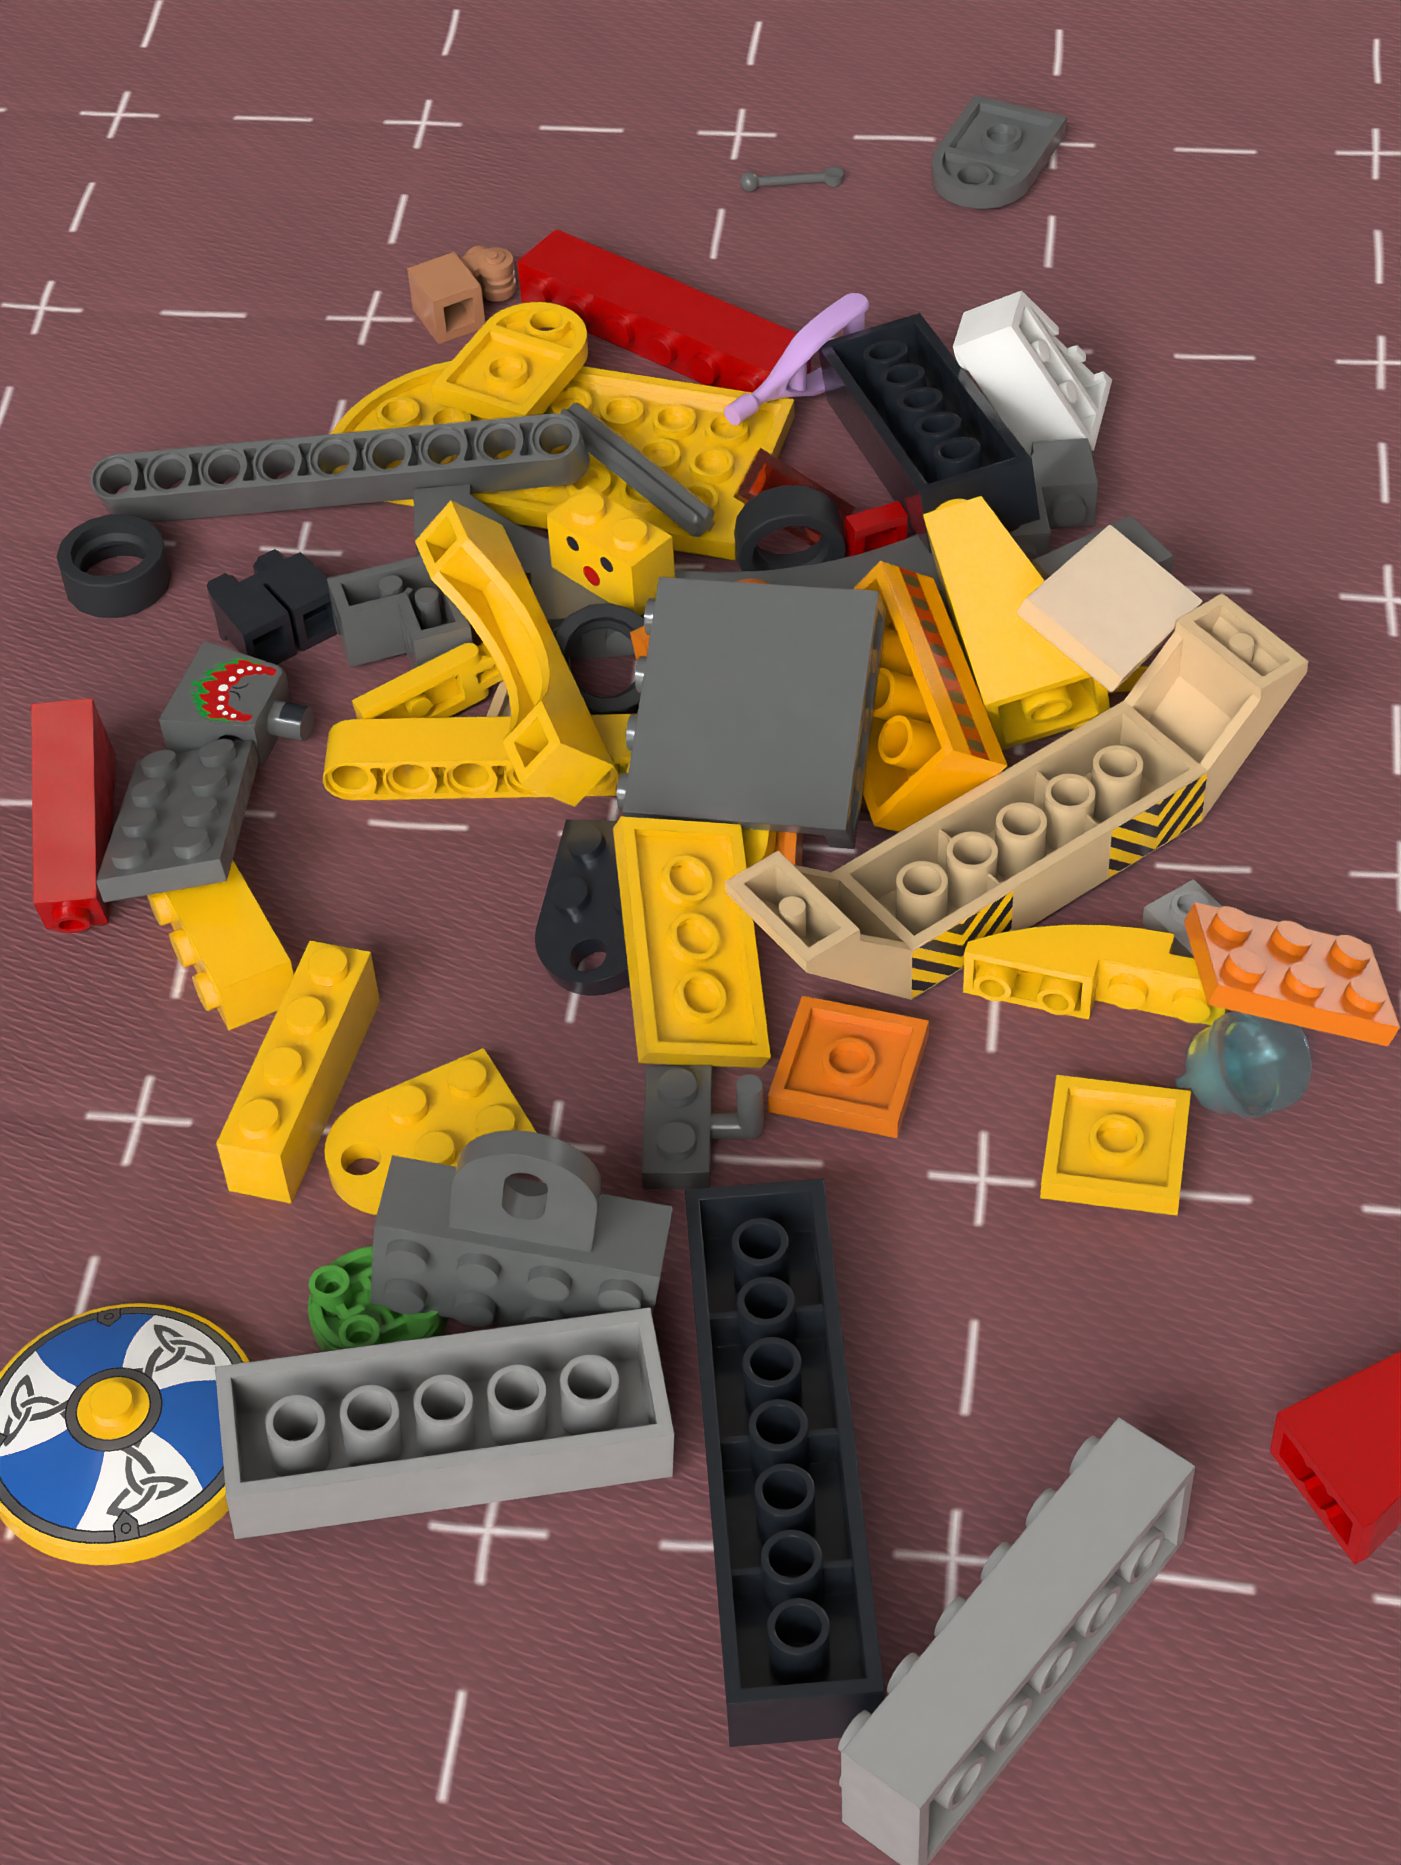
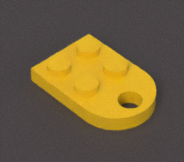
(514, 365)
(422, 1121)

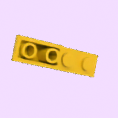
(1075, 965)

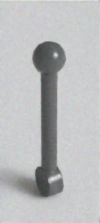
(832, 177)

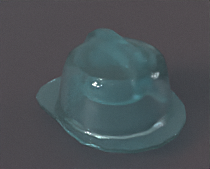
(1247, 1065)

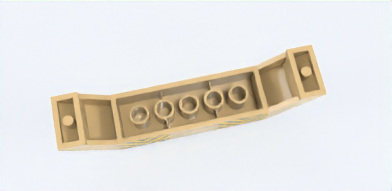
(1043, 825)

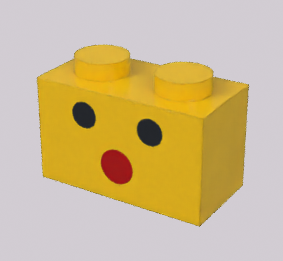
(609, 549)

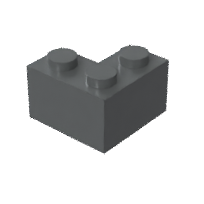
(395, 613)

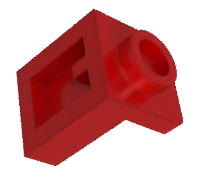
(875, 528)

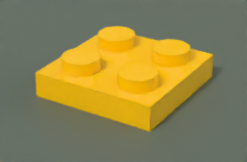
(1116, 1145)

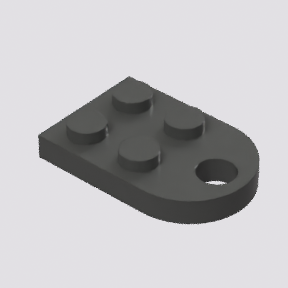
(997, 148)

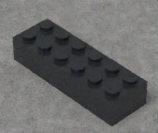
(925, 424)

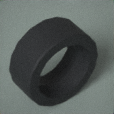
(783, 508)
(107, 538)
(601, 617)

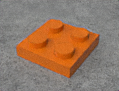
(848, 1066)

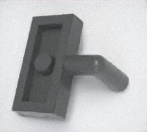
(682, 1124)

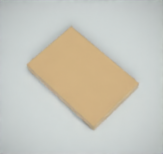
(1108, 607)

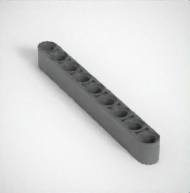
(362, 481)

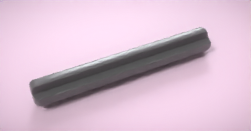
(642, 473)

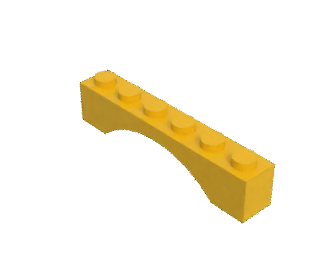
(550, 729)

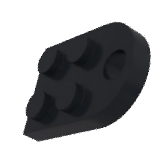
(584, 911)

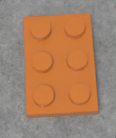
(1290, 974)

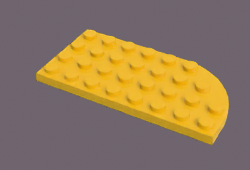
(665, 419)

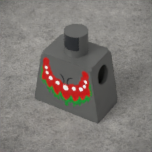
(233, 700)

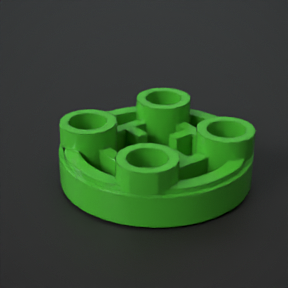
(343, 1312)

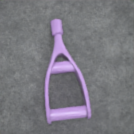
(790, 374)

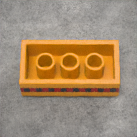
(928, 717)

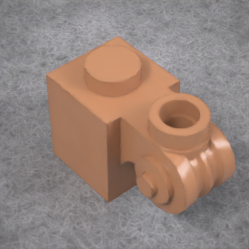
(451, 288)

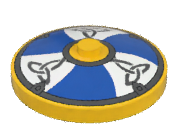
(114, 1434)

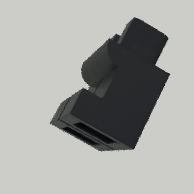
(274, 608)

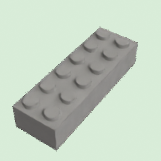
(443, 1422)
(1013, 1644)

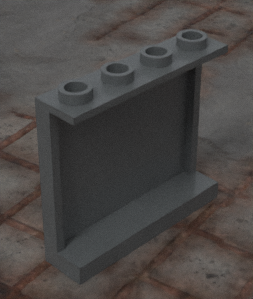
(755, 706)

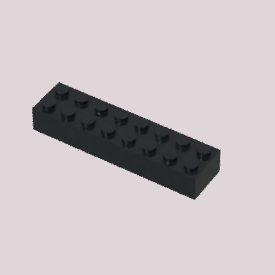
(781, 1465)

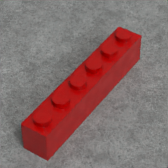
(653, 314)

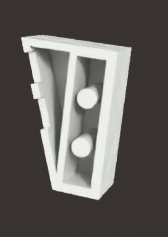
(1029, 374)

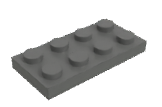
(179, 820)

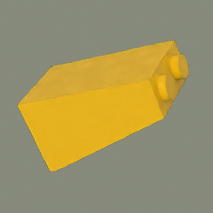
(1020, 674)

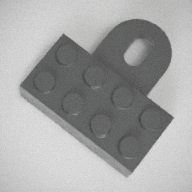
(509, 1245)

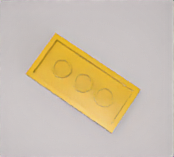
(689, 944)

